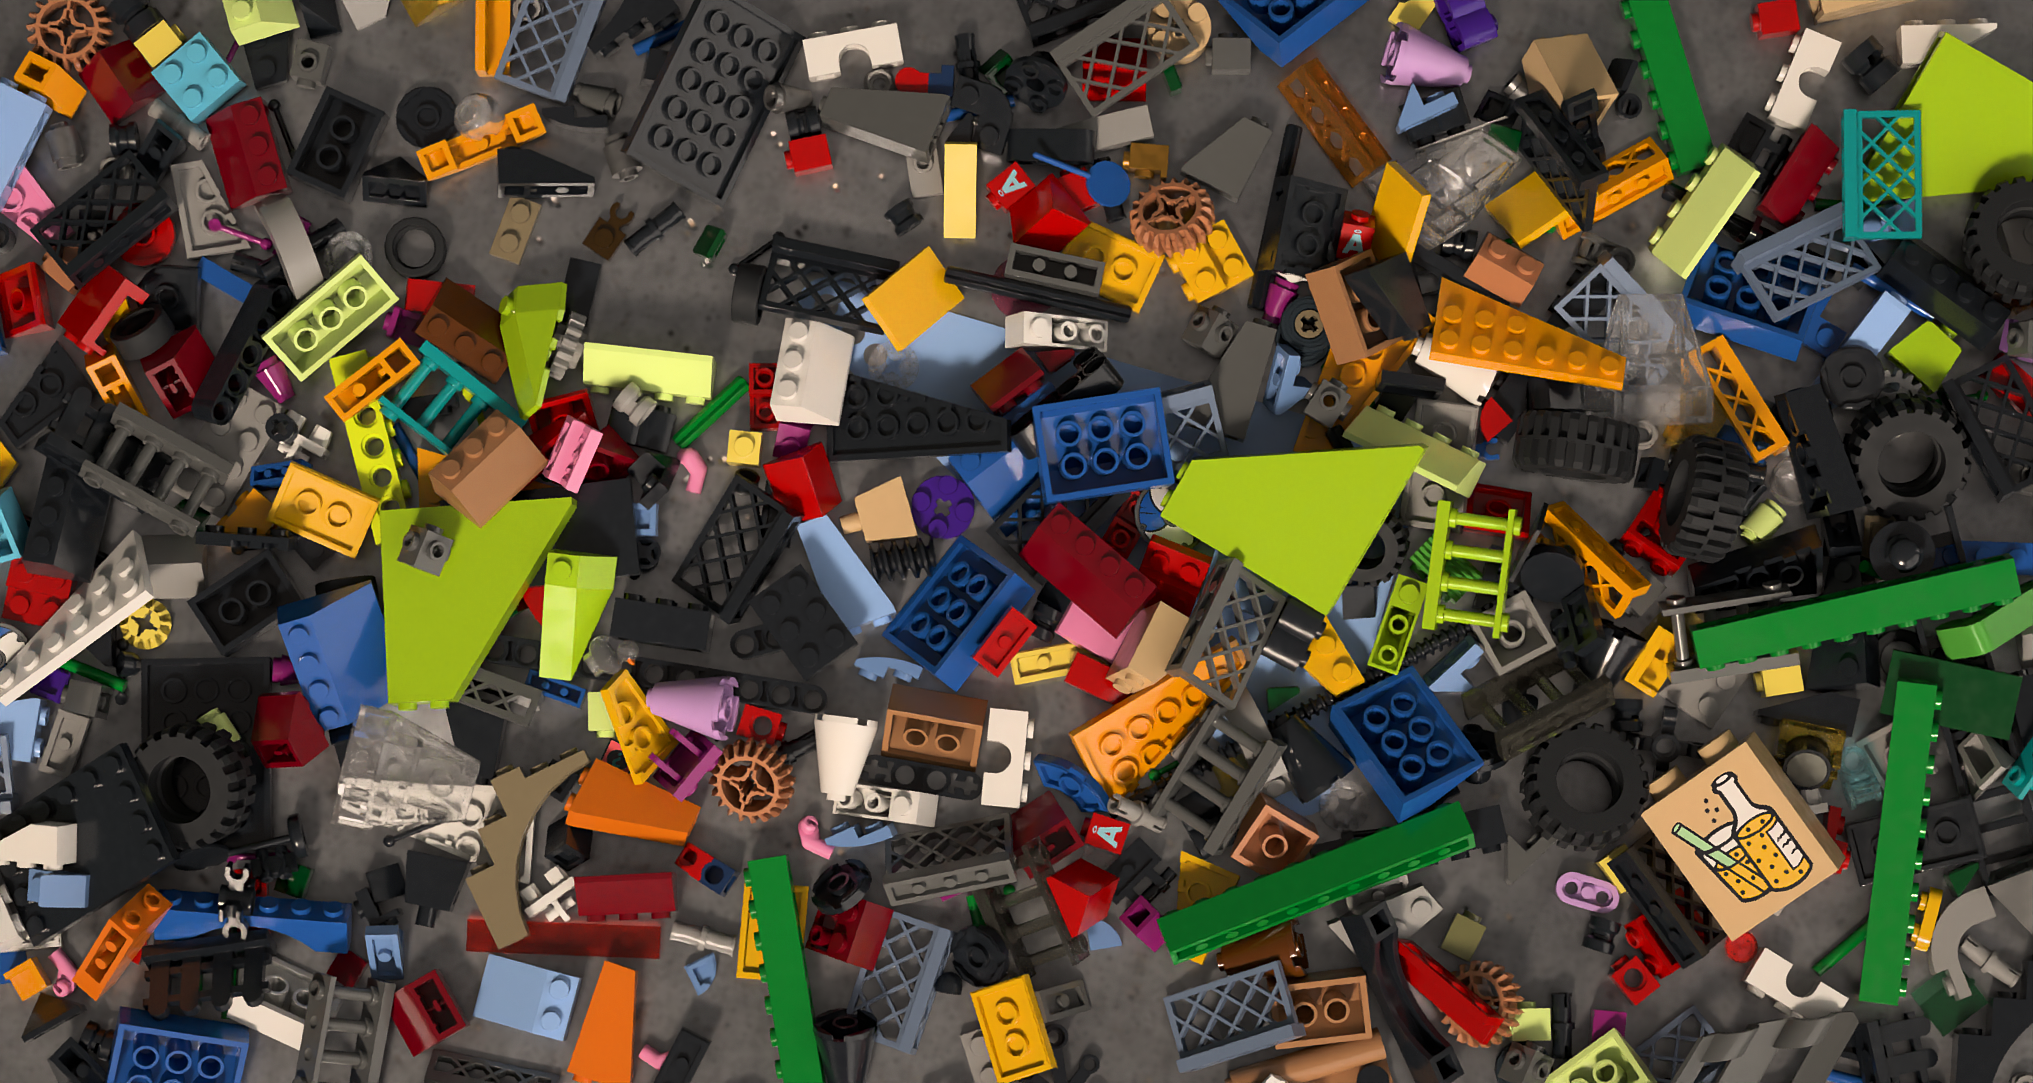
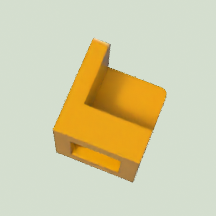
(28, 978)

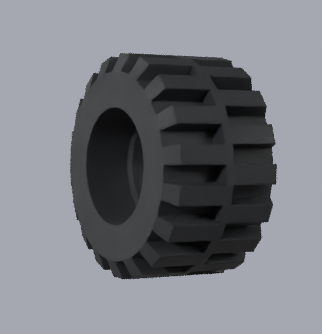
(1396, 549)

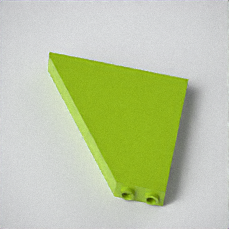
(1971, 125)
(1294, 514)
(448, 623)

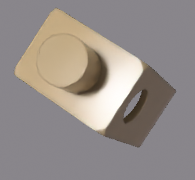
(882, 514)

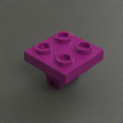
(686, 763)

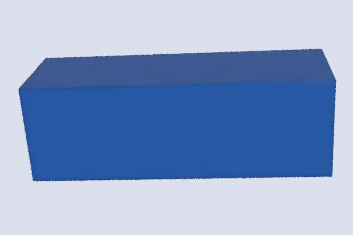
(224, 280)
(271, 475)
(557, 689)

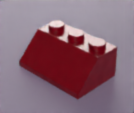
(248, 153)
(1798, 179)
(626, 895)

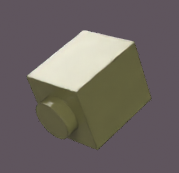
(1463, 935)

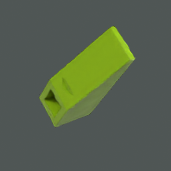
(1397, 624)

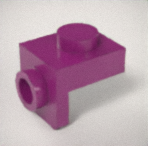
(399, 325)
(791, 437)

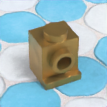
(1147, 160)

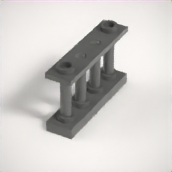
(156, 439)
(1684, 666)
(1249, 780)
(371, 1029)

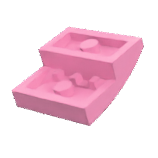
(572, 453)
(1087, 634)

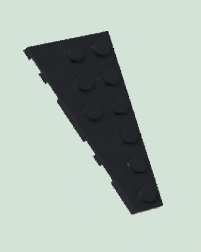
(902, 424)

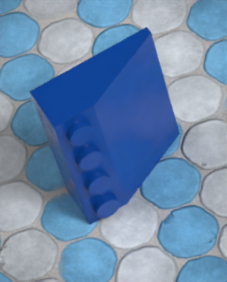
(1288, 26)
(1728, 306)
(1102, 446)
(1003, 477)
(956, 611)
(337, 651)
(1404, 742)
(176, 1049)

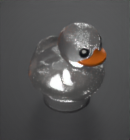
(604, 659)

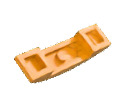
(463, 153)

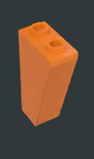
(617, 806)
(121, 941)
(608, 1031)

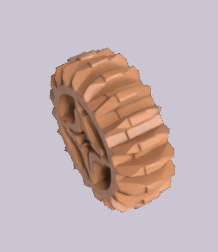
(69, 43)
(1172, 217)
(736, 787)
(1475, 978)

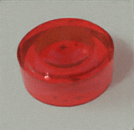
(1741, 949)

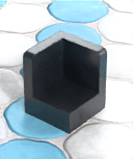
(567, 844)

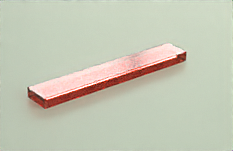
(572, 940)

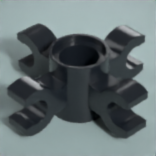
(1667, 729)
(236, 900)

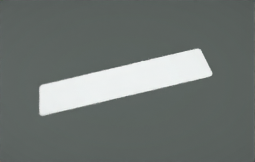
(1463, 132)

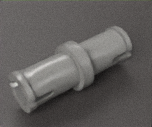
(179, 123)
(1136, 813)
(703, 937)
(1989, 961)

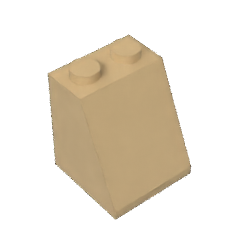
(1567, 68)
(1147, 648)

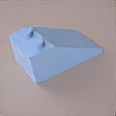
(527, 997)

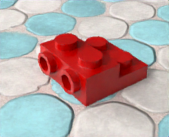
(1650, 547)
(1175, 572)
(33, 596)
(1643, 936)

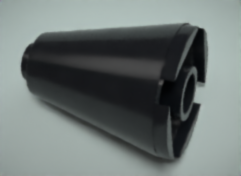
(1614, 655)
(1309, 758)
(845, 1044)

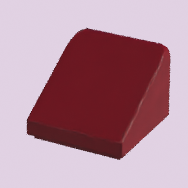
(1055, 359)
(348, 968)

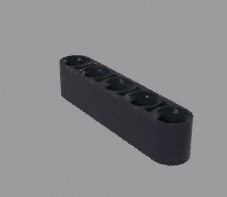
(240, 353)

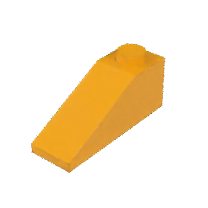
(114, 379)
(373, 380)

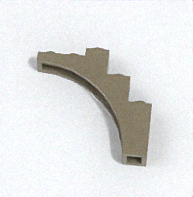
(521, 798)

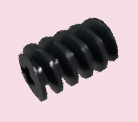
(903, 559)

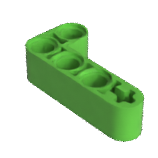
(1988, 627)

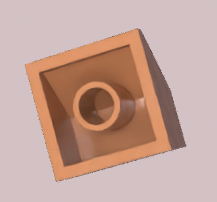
(1504, 269)
(1272, 837)

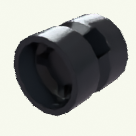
(135, 16)
(1882, 67)

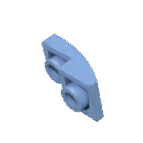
(878, 667)
(852, 836)

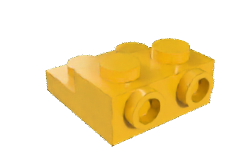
(1212, 266)

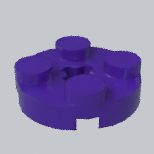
(938, 525)

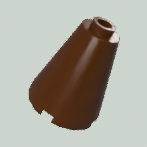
(1264, 947)

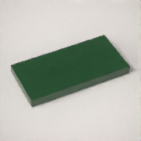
(1972, 698)

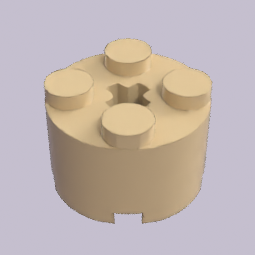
(1195, 18)

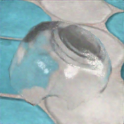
(478, 115)
(1784, 483)

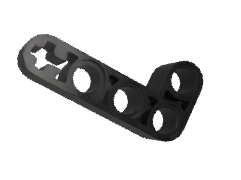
(1093, 378)

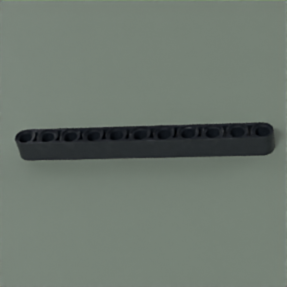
(671, 672)

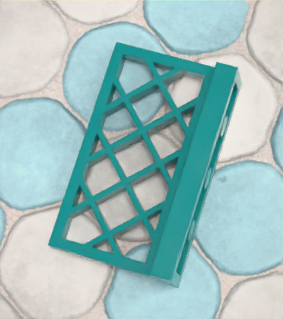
(1852, 174)

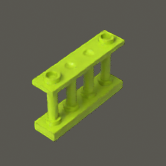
(1441, 581)

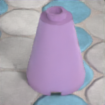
(1422, 61)
(697, 704)

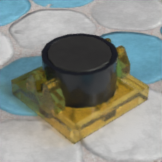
(1805, 756)

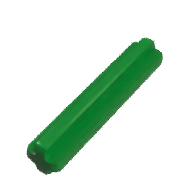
(711, 412)

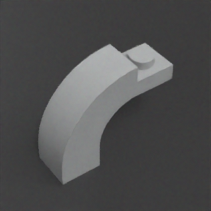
(291, 244)
(1250, 720)
(1949, 928)

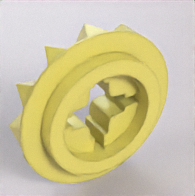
(149, 638)

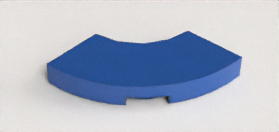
(1072, 781)

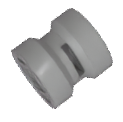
(634, 404)

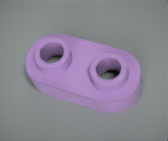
(1586, 892)

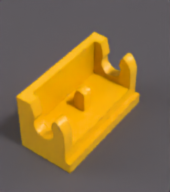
(1649, 669)

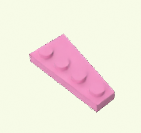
(30, 205)

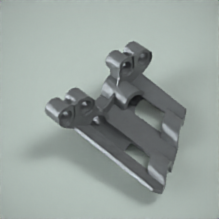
(1752, 1049)

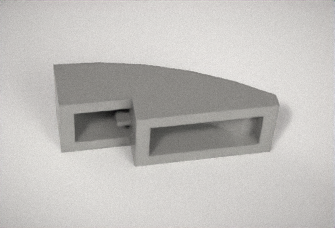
(1118, 128)

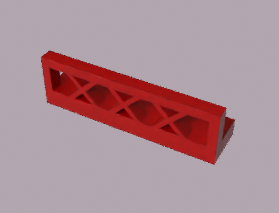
(1448, 992)

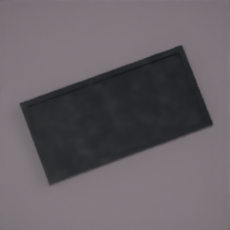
(600, 525)

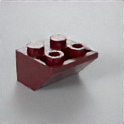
(179, 369)
(1008, 383)
(286, 730)
(1047, 820)
(851, 935)
(427, 1012)

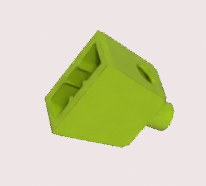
(1926, 354)

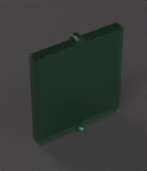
(1944, 1010)

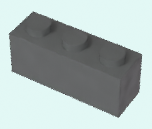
(1054, 270)

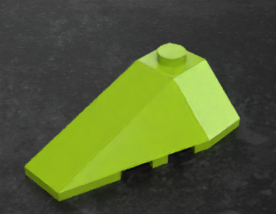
(527, 334)
(573, 603)

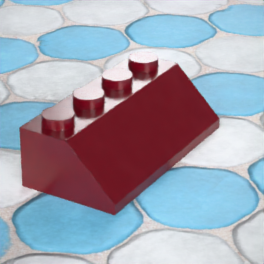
(1088, 571)

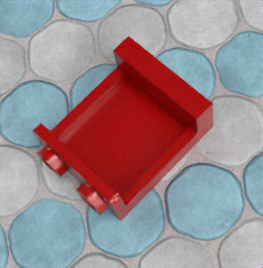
(96, 306)
(1003, 642)

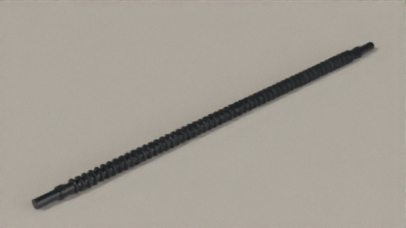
(1370, 677)

